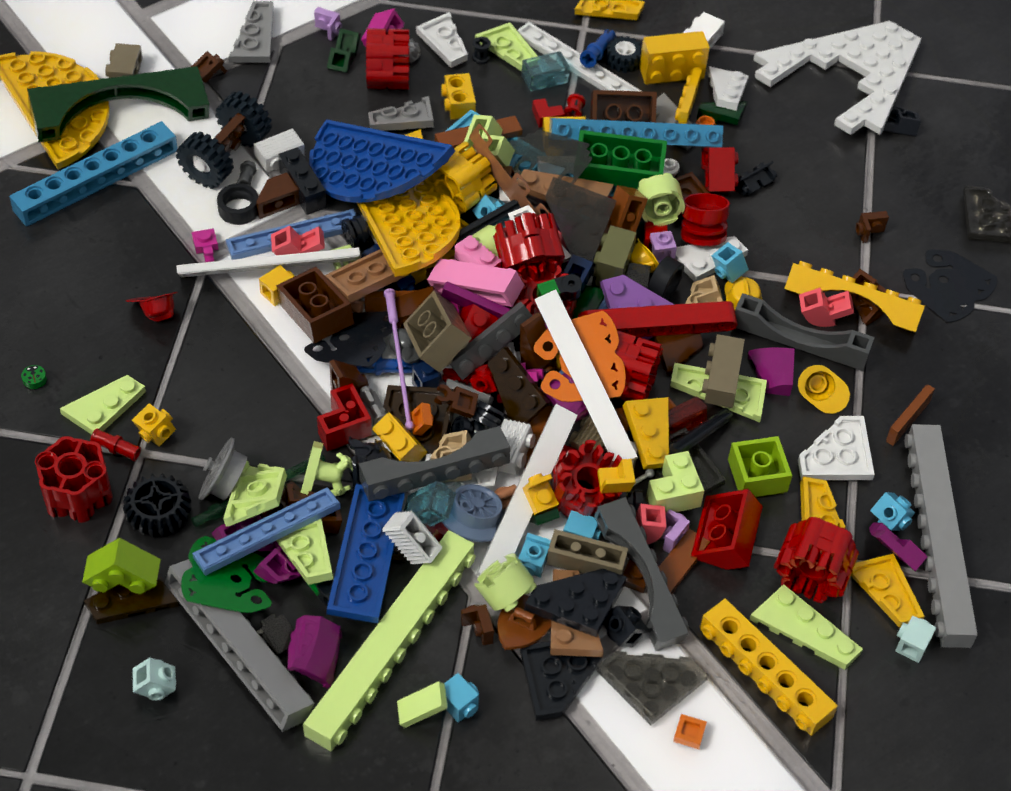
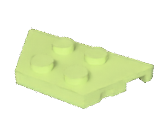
(255, 492)

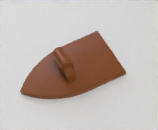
(521, 628)

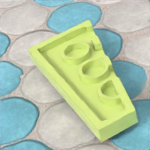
(748, 396)
(799, 621)

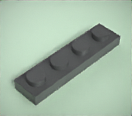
(490, 341)

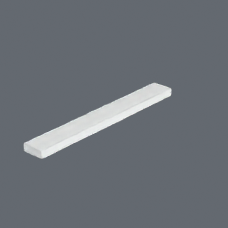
(595, 75)
(268, 262)
(585, 376)
(519, 510)

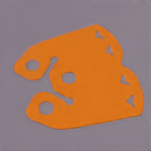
(599, 351)

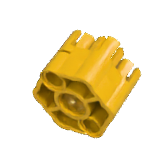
(464, 178)

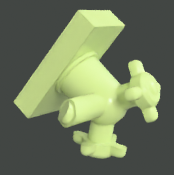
(326, 471)

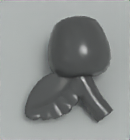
(407, 349)

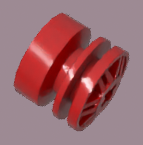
(705, 219)

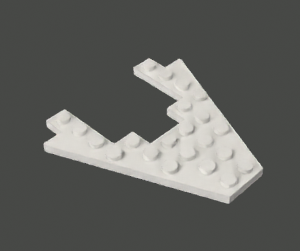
(876, 51)

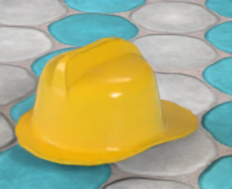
(643, 256)
(742, 285)
(823, 389)

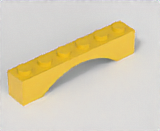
(901, 312)

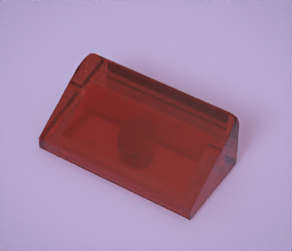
(687, 415)

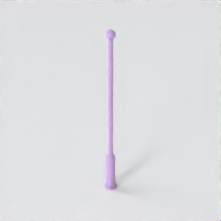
(389, 294)

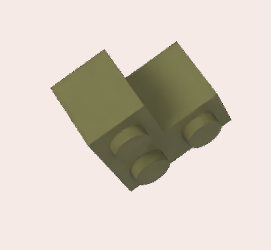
(615, 254)

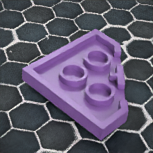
(625, 293)

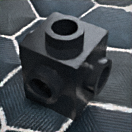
(625, 626)

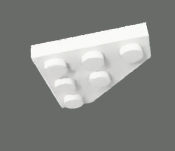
(839, 452)

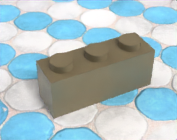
(723, 370)
(585, 554)

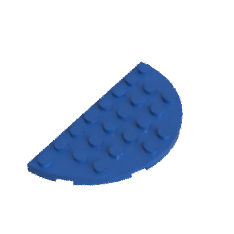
(371, 163)

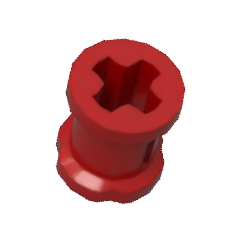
(571, 105)

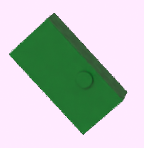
(622, 158)

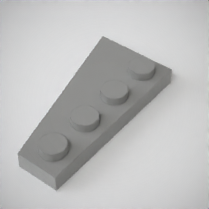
(255, 36)

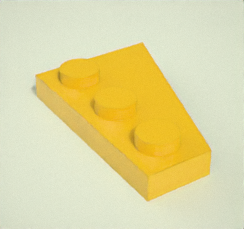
(610, 8)
(650, 429)
(818, 501)
(888, 588)

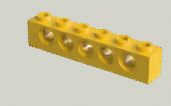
(765, 653)

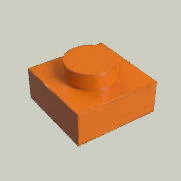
(422, 418)
(689, 731)

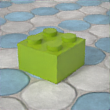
(760, 466)

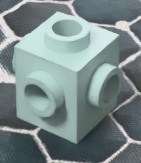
(154, 679)

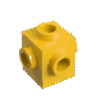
(154, 429)

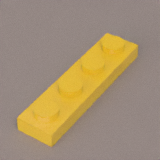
(688, 96)

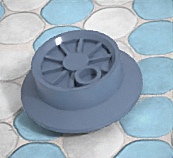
(475, 513)

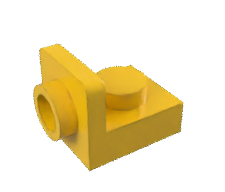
(540, 493)

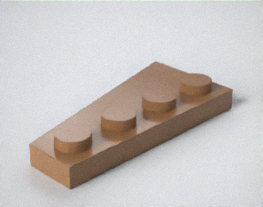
(540, 182)
(568, 640)

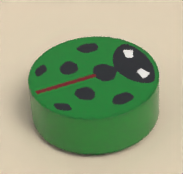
(34, 377)

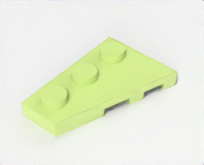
(508, 44)
(104, 405)
(308, 552)

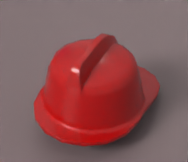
(156, 307)

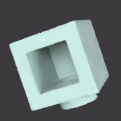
(914, 638)

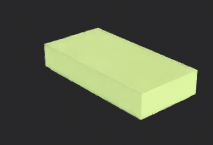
(422, 704)

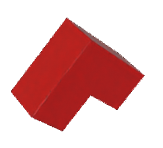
(541, 109)

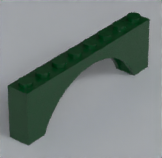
(59, 104)

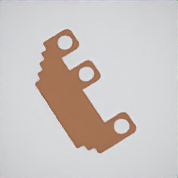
(507, 184)

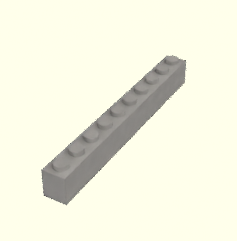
(940, 537)

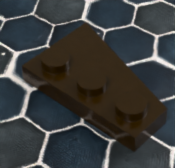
(517, 389)
(121, 602)

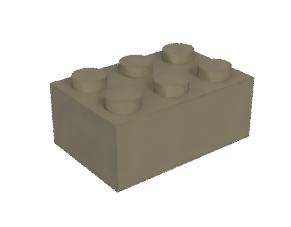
(437, 331)

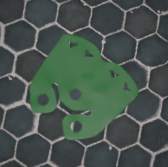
(217, 587)

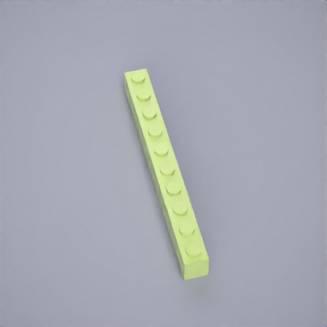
(388, 643)

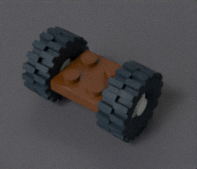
(208, 158)

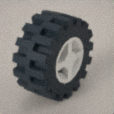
(624, 54)

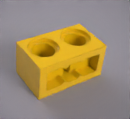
(458, 94)

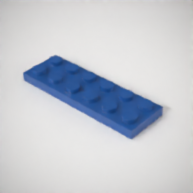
(364, 558)

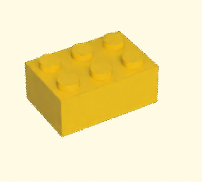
(673, 57)

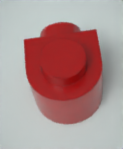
(483, 380)

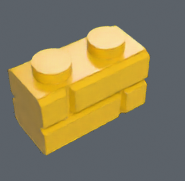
(399, 439)

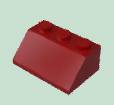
(730, 526)

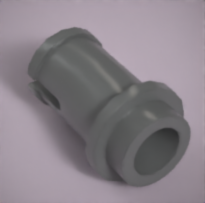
(247, 170)

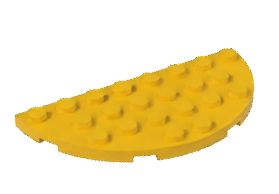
(51, 69)
(413, 227)

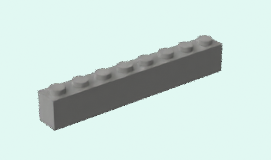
(247, 656)

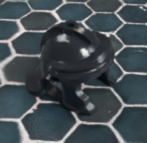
(366, 452)

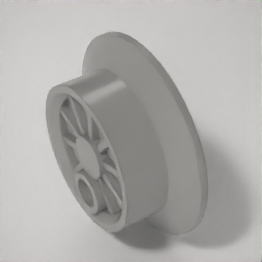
(223, 472)

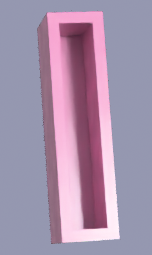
(487, 281)

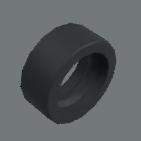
(233, 192)
(666, 277)

